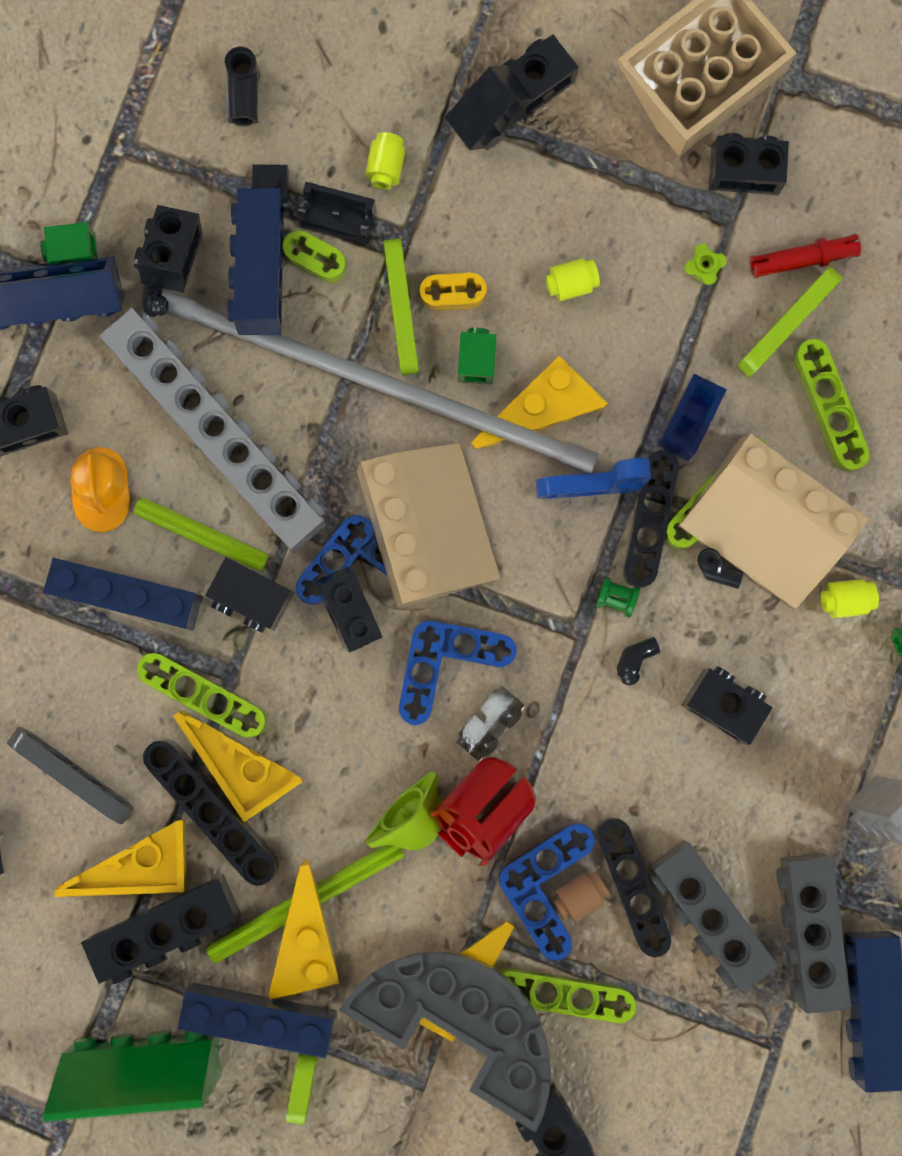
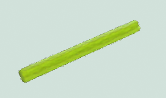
(327, 889)

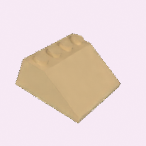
(704, 67)
(773, 521)
(427, 523)

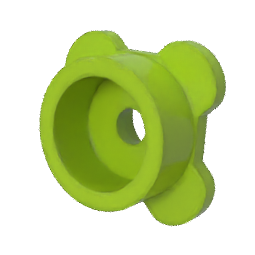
(698, 271)

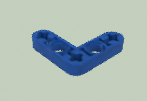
(624, 477)
(364, 548)
(446, 648)
(531, 890)

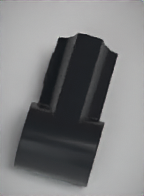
(242, 88)

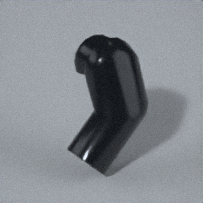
(153, 302)
(715, 569)
(632, 659)

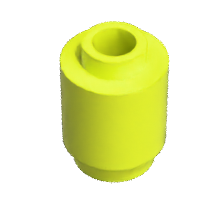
(385, 160)
(572, 279)
(849, 598)

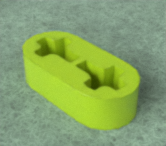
(319, 250)
(301, 1089)

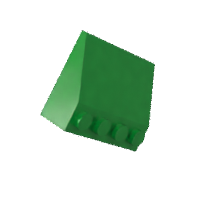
(133, 1075)

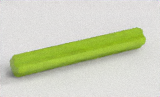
(201, 534)

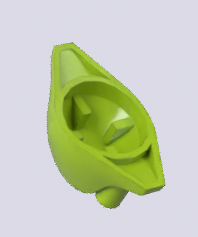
(408, 817)

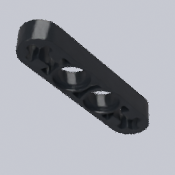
(656, 520)
(637, 885)

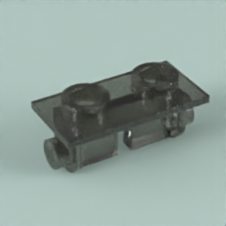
(482, 738)

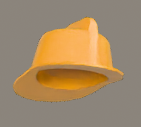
(100, 489)

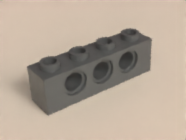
(752, 960)
(831, 988)

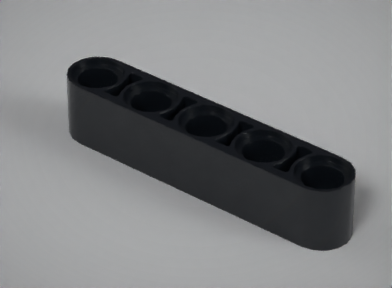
(194, 804)

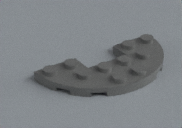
(472, 1005)

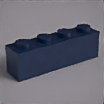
(258, 261)
(60, 292)
(123, 594)
(875, 1010)
(257, 1020)

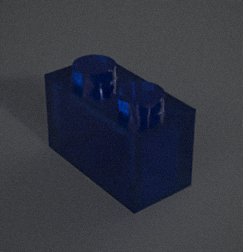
(691, 417)

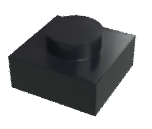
(272, 177)

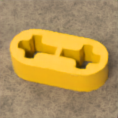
(453, 283)

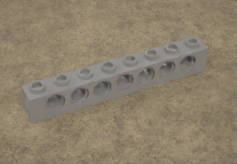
(125, 339)

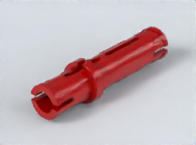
(818, 253)

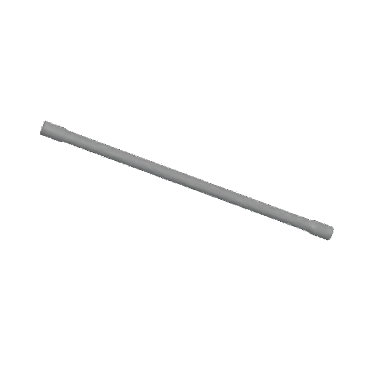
(563, 451)

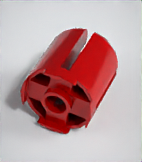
(498, 823)

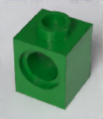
(69, 243)
(476, 356)

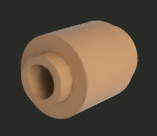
(581, 897)

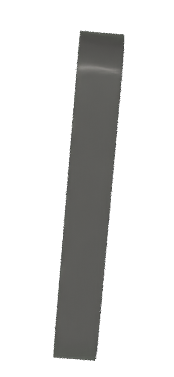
(70, 775)

